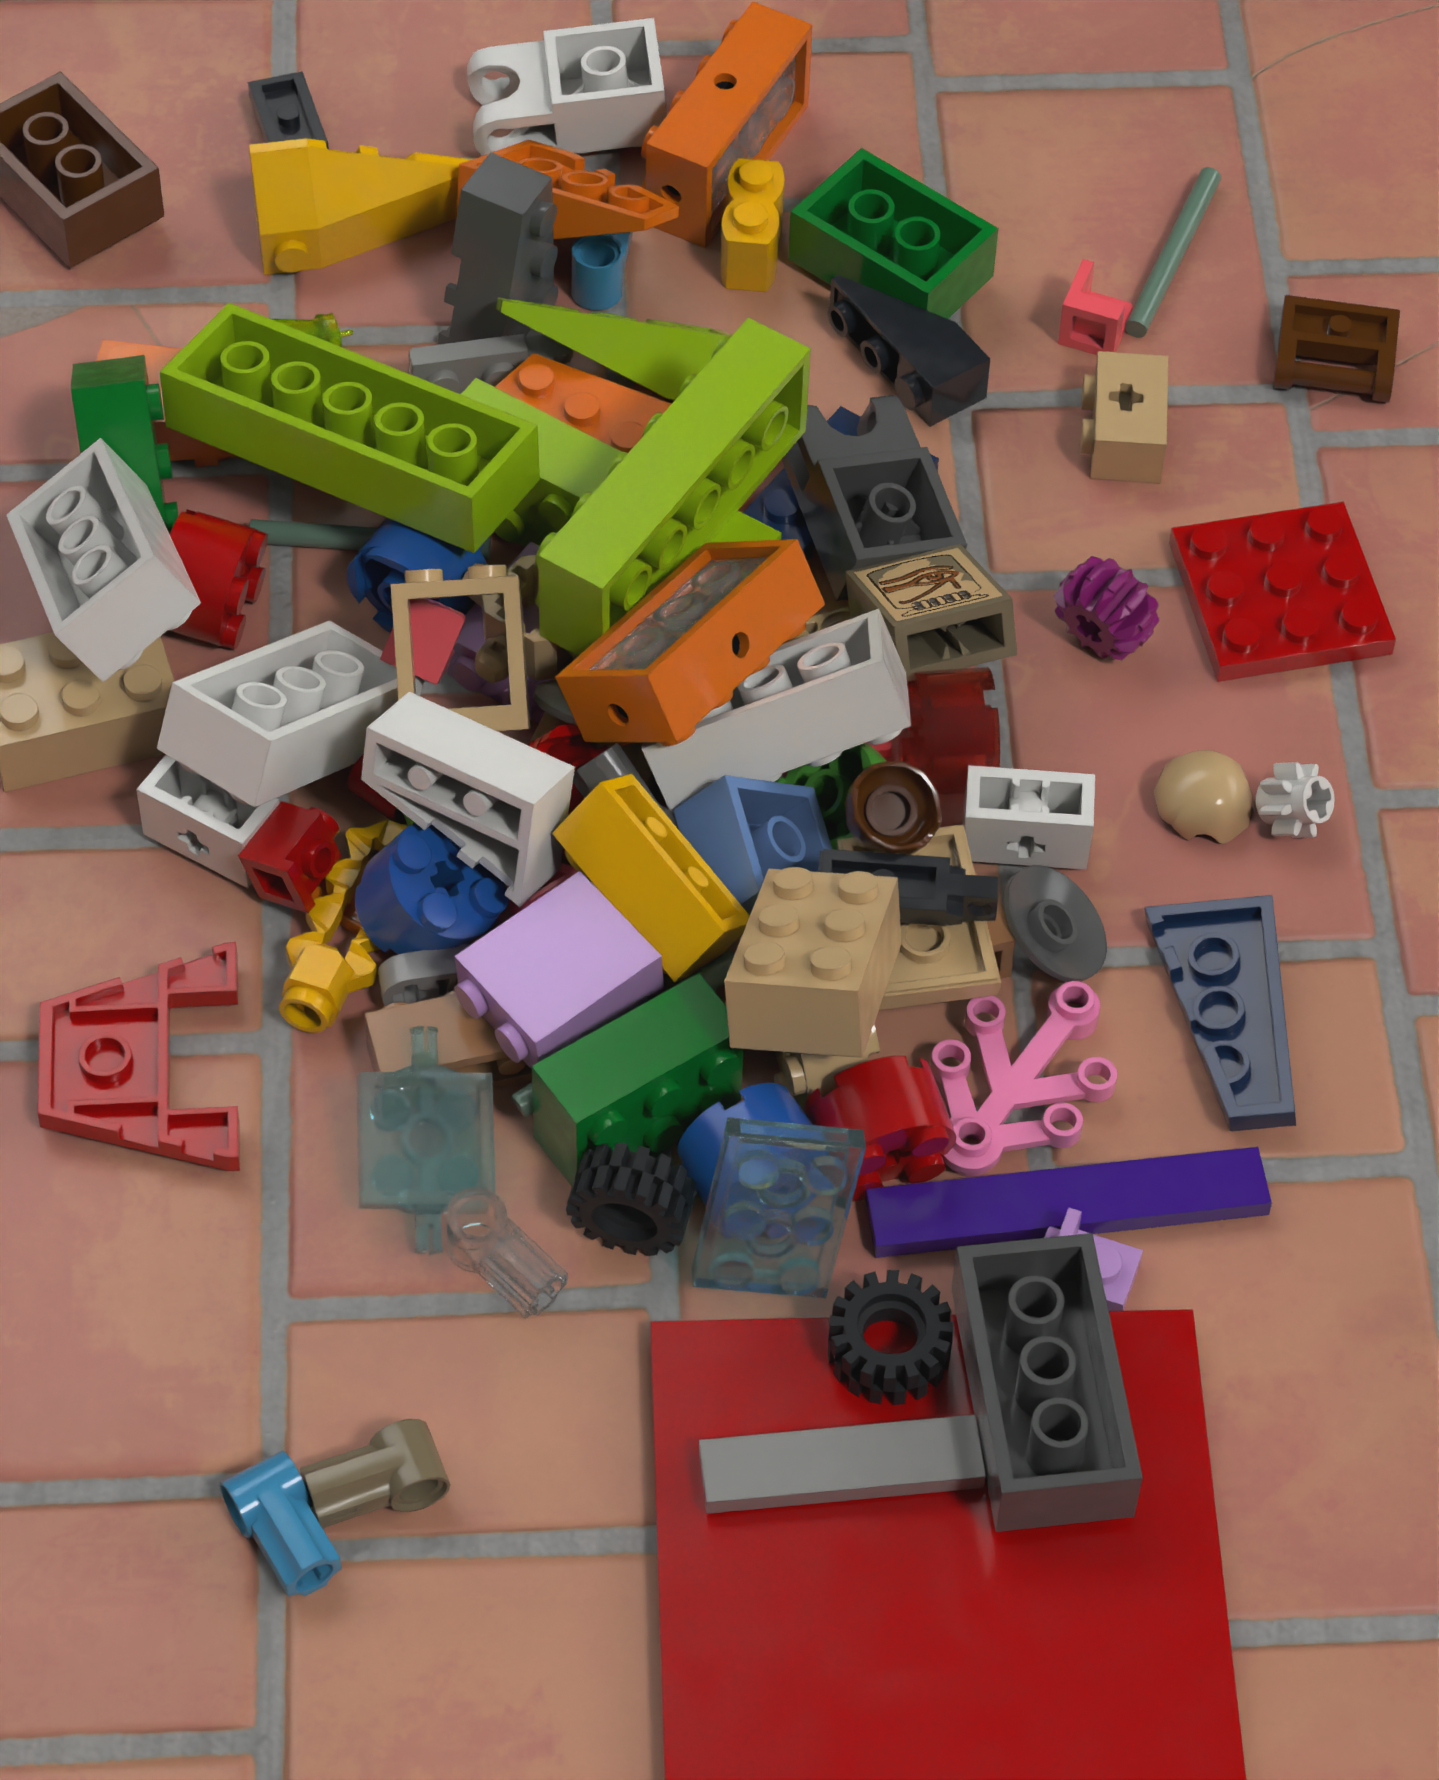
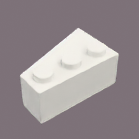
(474, 787)

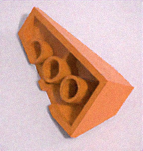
(584, 199)

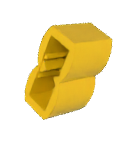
(752, 225)

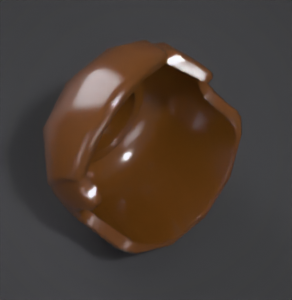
(893, 808)

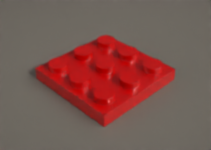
(1281, 591)

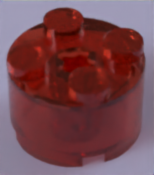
(951, 726)

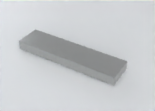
(841, 1464)

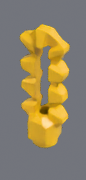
(319, 973)

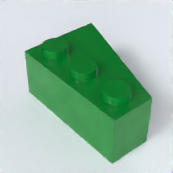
(120, 407)

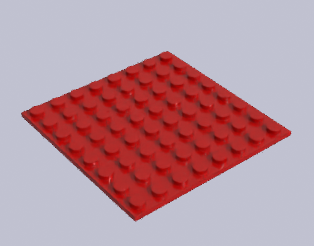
(908, 1625)

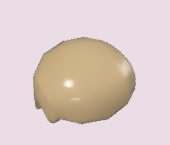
(1204, 796)

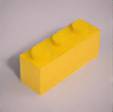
(652, 875)

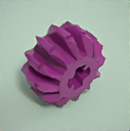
(1106, 608)

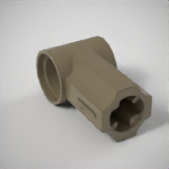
(393, 1470)

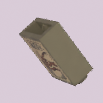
(937, 609)

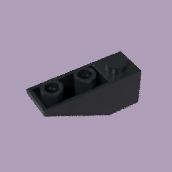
(916, 351)

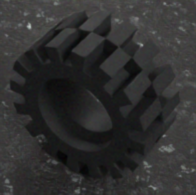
(631, 1199)
(890, 1303)

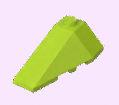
(647, 352)

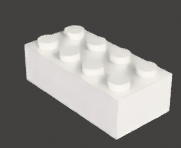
(102, 561)
(797, 711)
(279, 713)

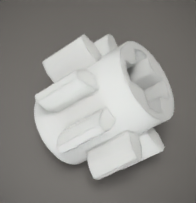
(1295, 800)

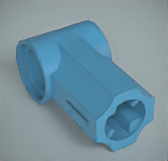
(599, 269)
(276, 1510)

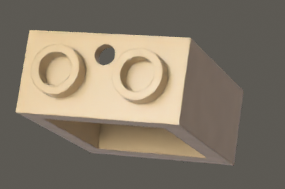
(481, 581)

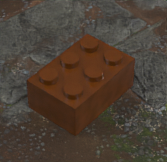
(73, 171)

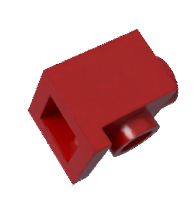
(291, 855)

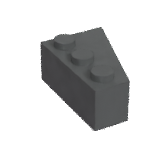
(503, 249)

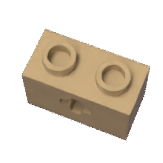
(1127, 417)

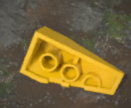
(337, 204)

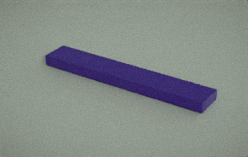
(1108, 1194)

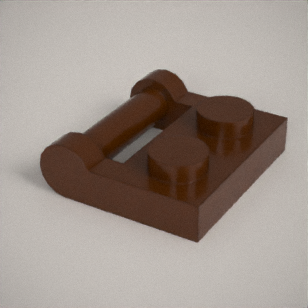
(1341, 334)

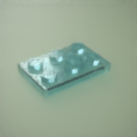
(777, 1207)

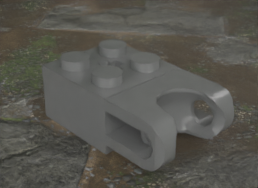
(869, 492)

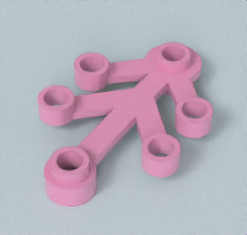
(1019, 1084)

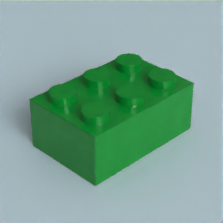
(892, 236)
(637, 1077)

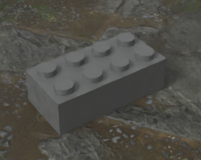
(1045, 1382)

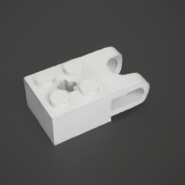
(572, 90)

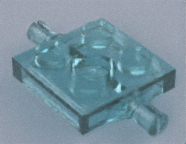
(423, 1138)

